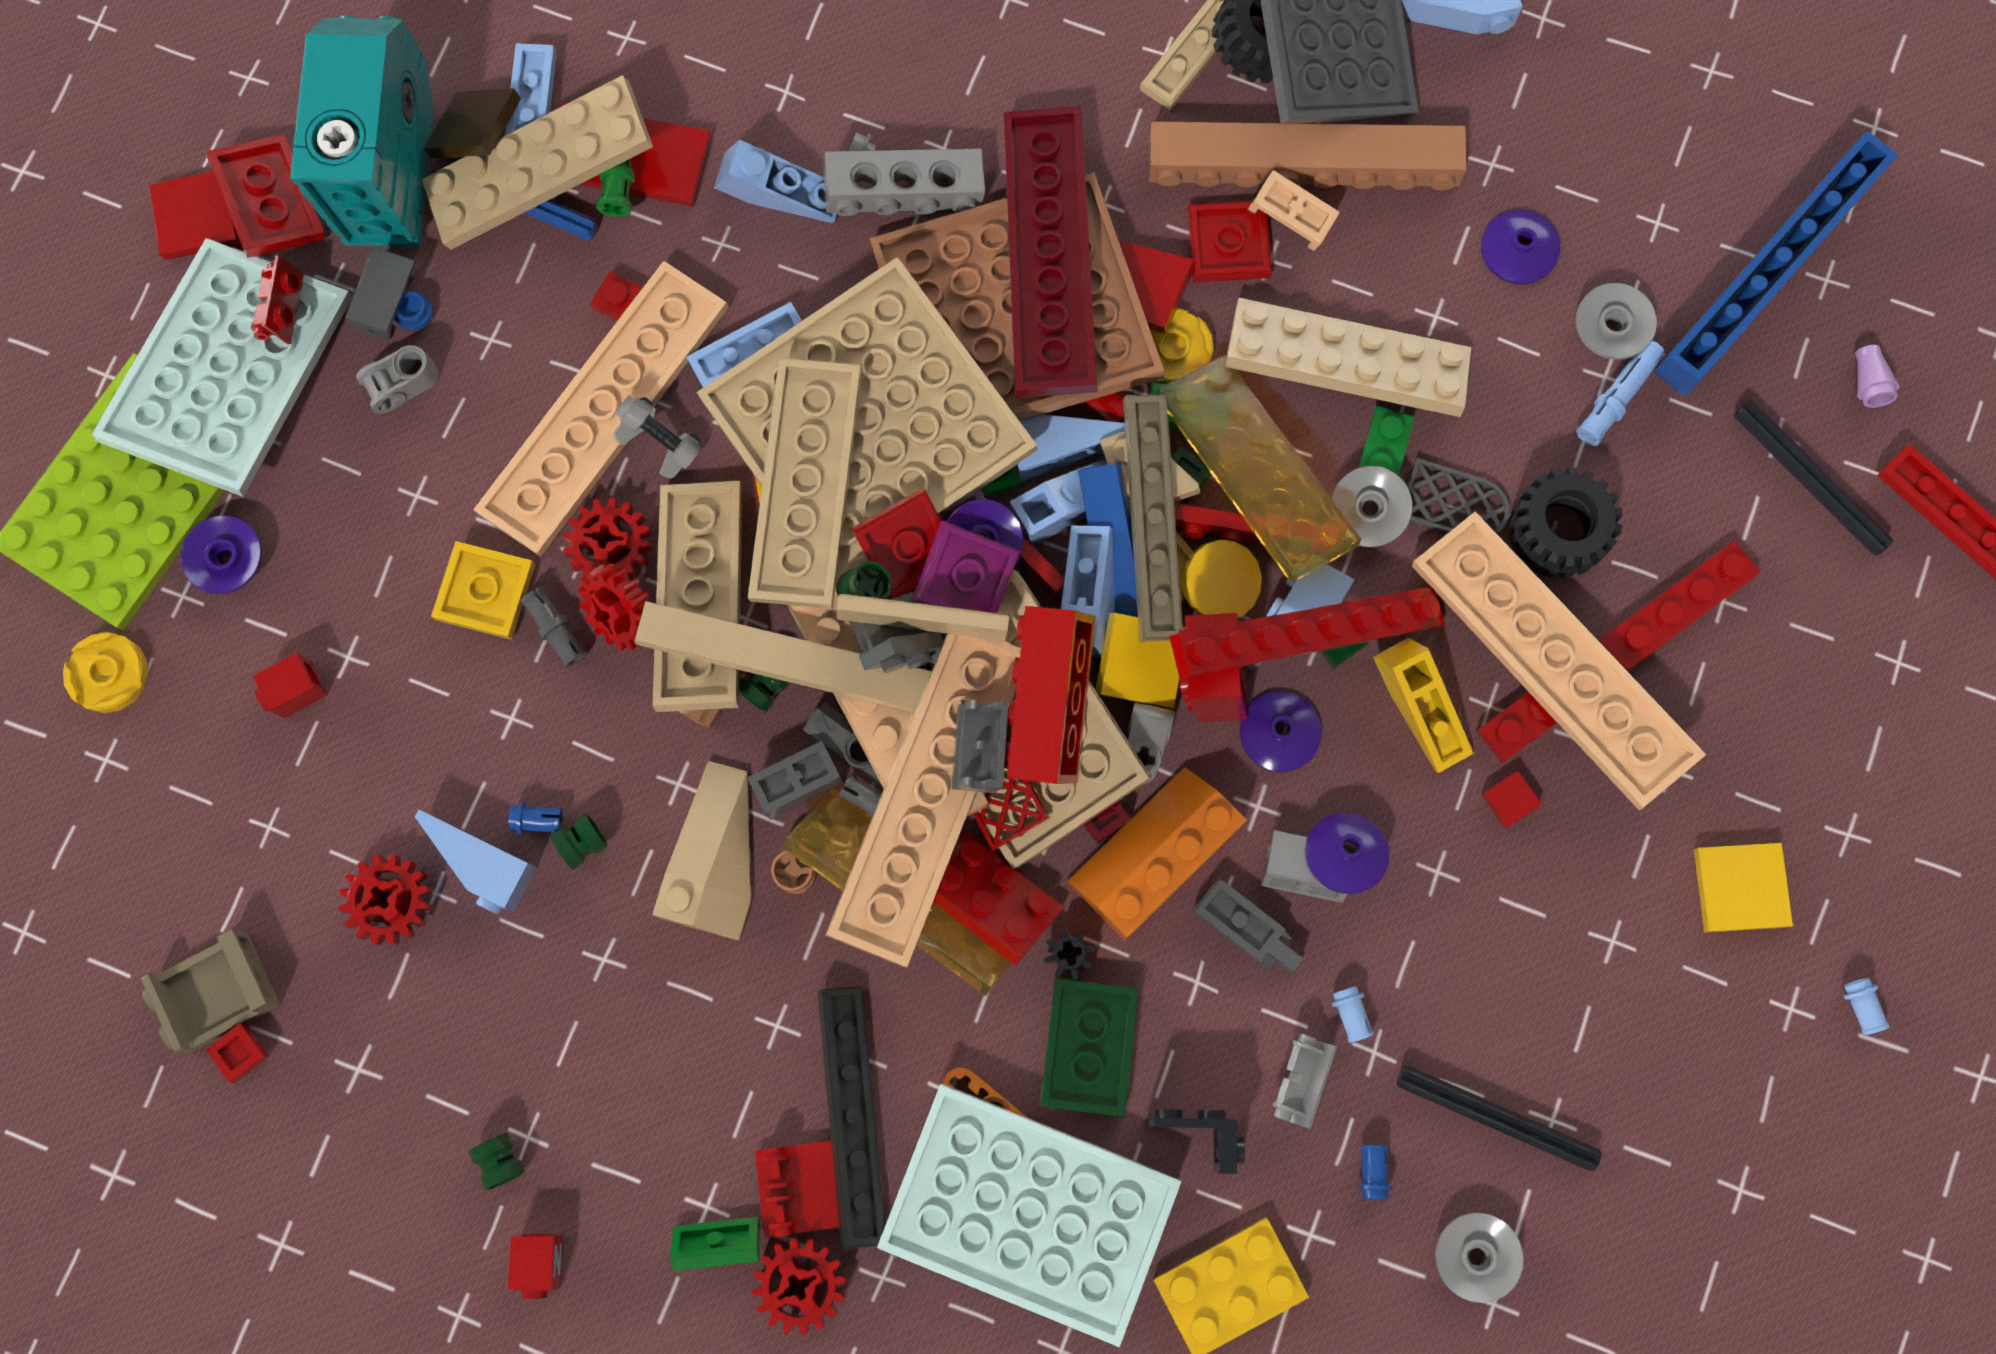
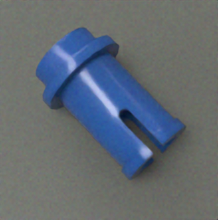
(534, 818)
(1375, 1173)

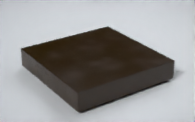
(472, 123)

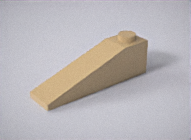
(711, 861)

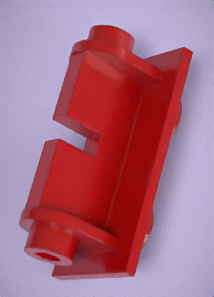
(281, 289)

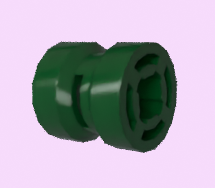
(871, 578)
(756, 694)
(572, 848)
(496, 1161)

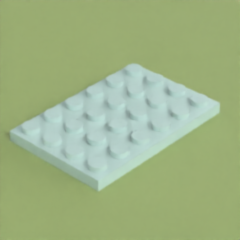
(204, 387)
(1030, 1214)

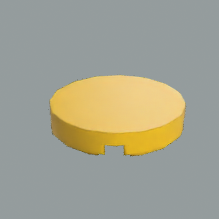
(1184, 346)
(1221, 578)
(105, 672)

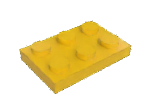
(1230, 1288)

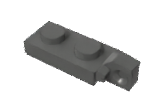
(903, 650)
(1247, 927)

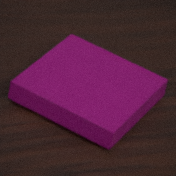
(965, 571)

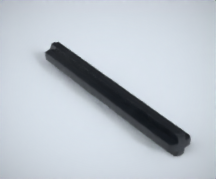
(1813, 478)
(1499, 1118)

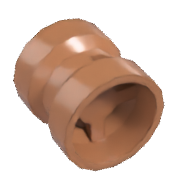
(786, 871)

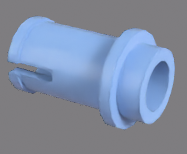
(1866, 1005)
(1353, 1014)

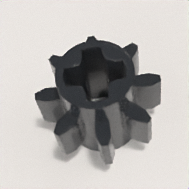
(1075, 945)

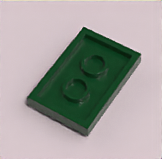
(1089, 1047)

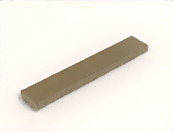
(1152, 517)

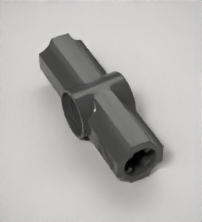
(838, 737)

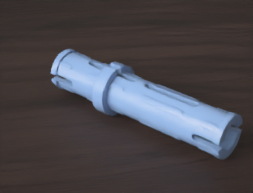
(1612, 404)

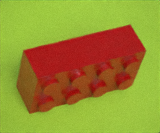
(1049, 695)

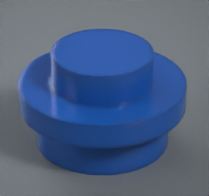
(413, 311)

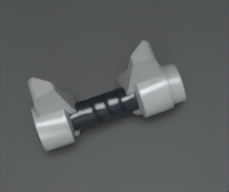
(638, 417)

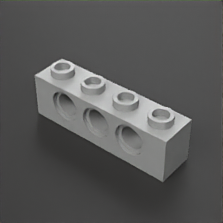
(919, 167)

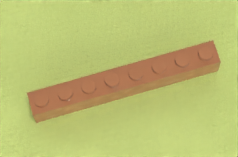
(1307, 154)

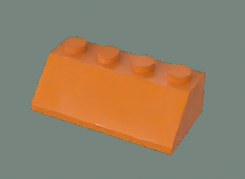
(1156, 852)

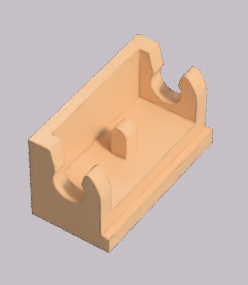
(1295, 208)

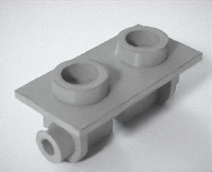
(1307, 1077)

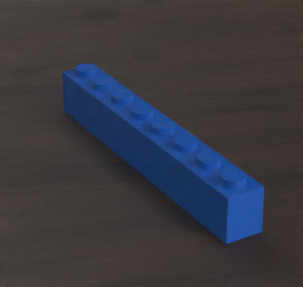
(1775, 264)

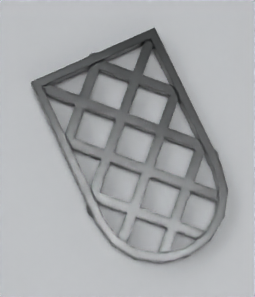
(1448, 473)

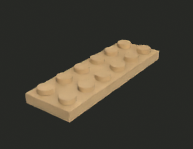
(537, 162)
(1349, 357)
(805, 483)
(702, 576)

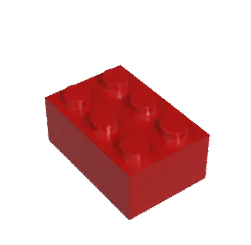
(1215, 694)

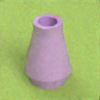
(1874, 378)

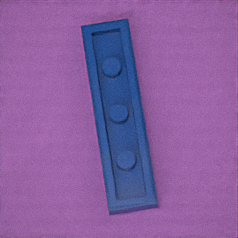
(1108, 506)

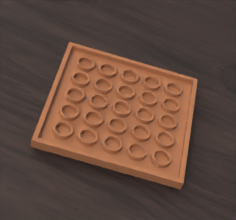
(966, 276)

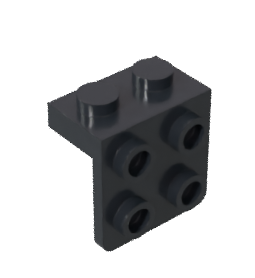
(1227, 1147)

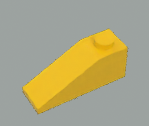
(1424, 702)

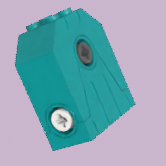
(364, 130)

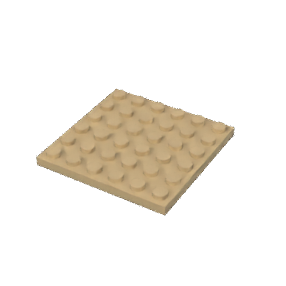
(922, 403)

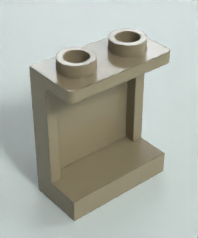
(210, 993)

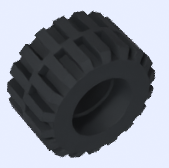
(1239, 40)
(1583, 497)

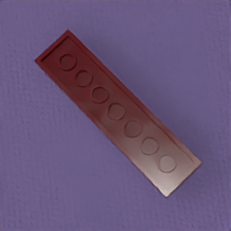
(1049, 253)

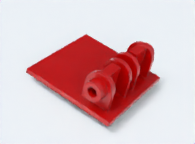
(797, 1189)

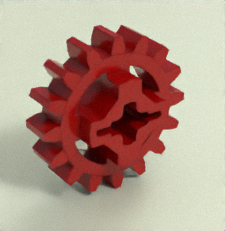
(608, 524)
(612, 604)
(375, 886)
(810, 1303)

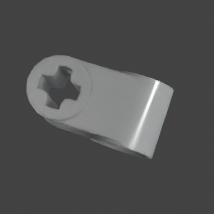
(393, 381)
(1150, 733)

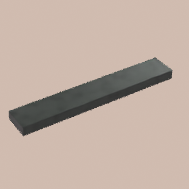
(851, 1117)

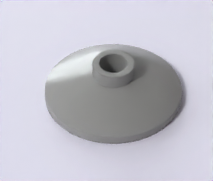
(1624, 307)
(1388, 493)
(1501, 1257)

